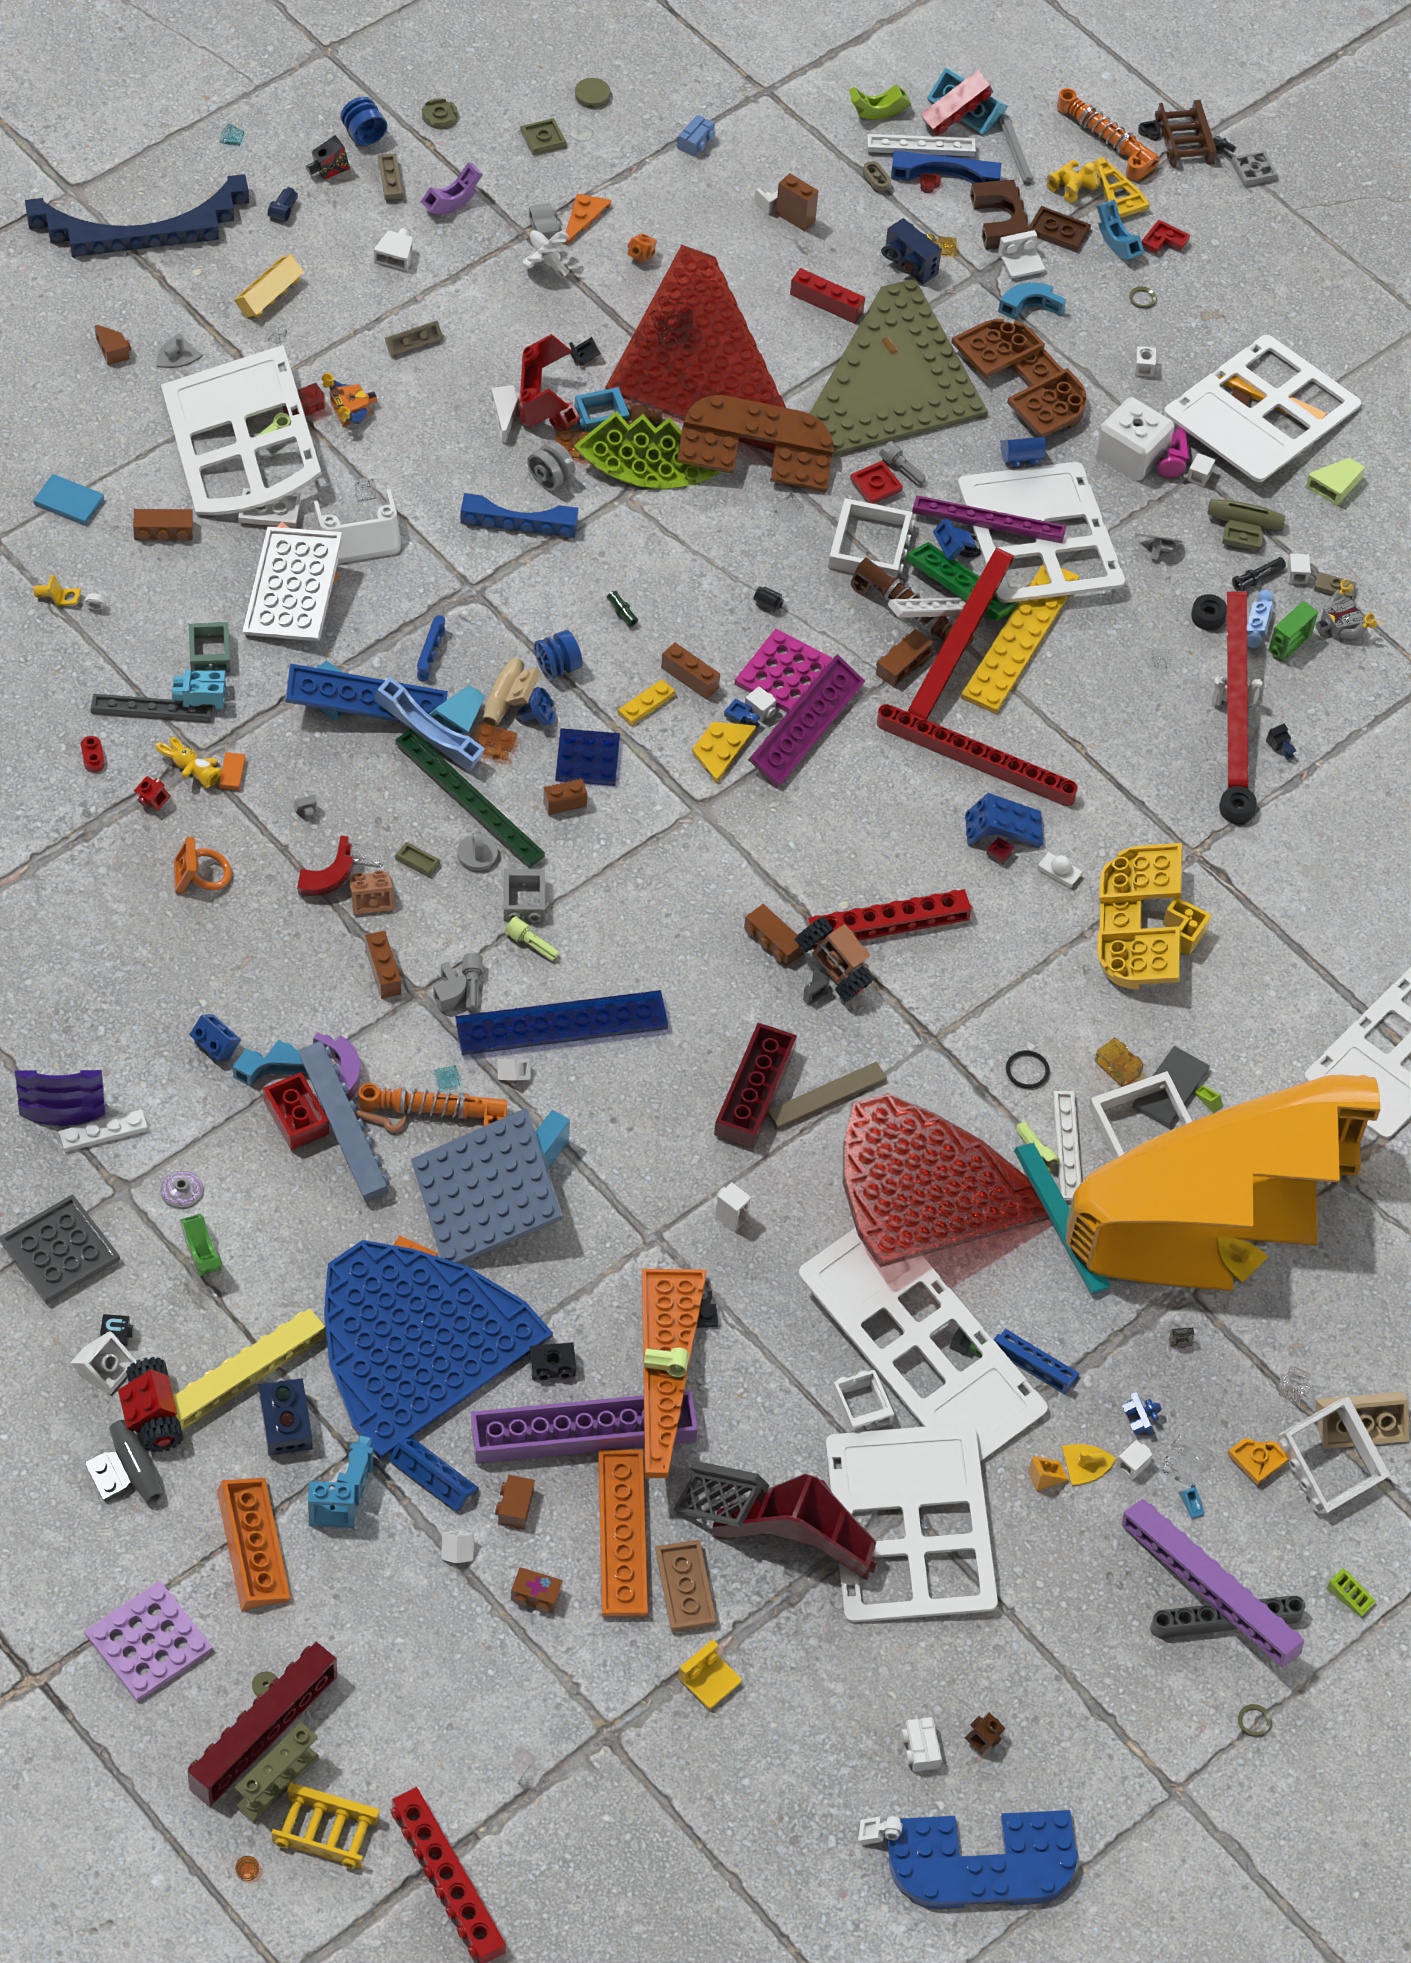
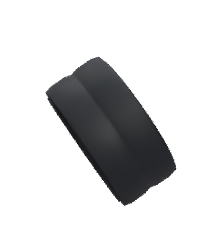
(1209, 602)
(1234, 814)

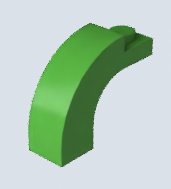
(200, 1245)

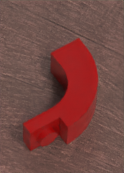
(327, 880)

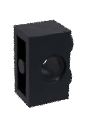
(561, 1353)

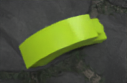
(882, 105)

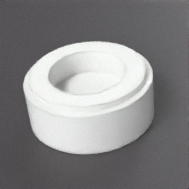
(95, 601)

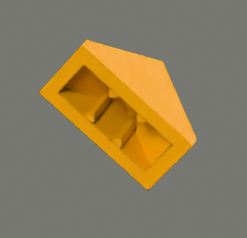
(1046, 1473)

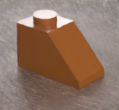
(112, 344)

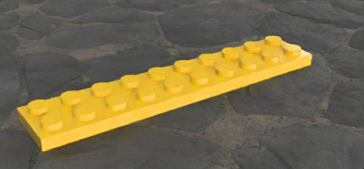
(1014, 647)

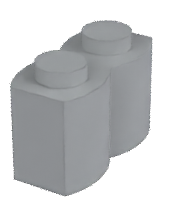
(544, 220)

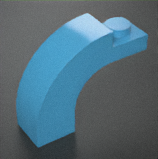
(1114, 233)
(1031, 295)

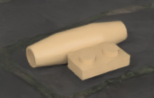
(510, 688)

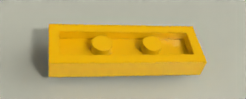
(646, 702)

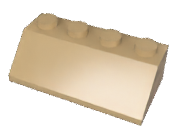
(1382, 1415)

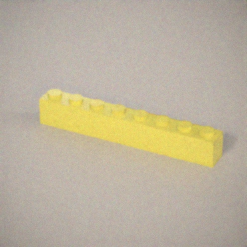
(248, 1367)

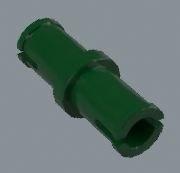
(622, 608)

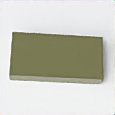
(417, 859)

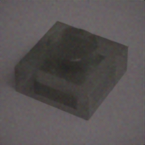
(1181, 1337)

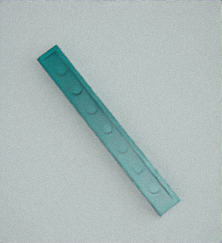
(1056, 1208)

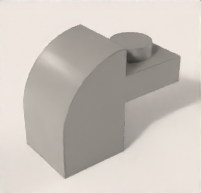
(451, 991)

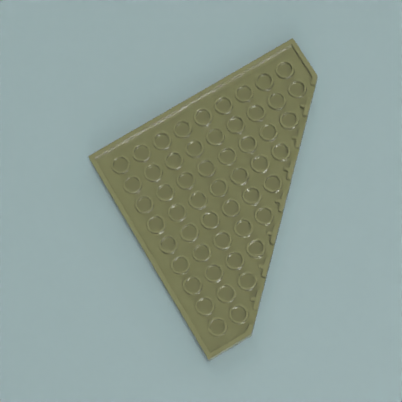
(900, 394)

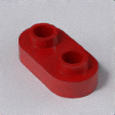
(92, 752)

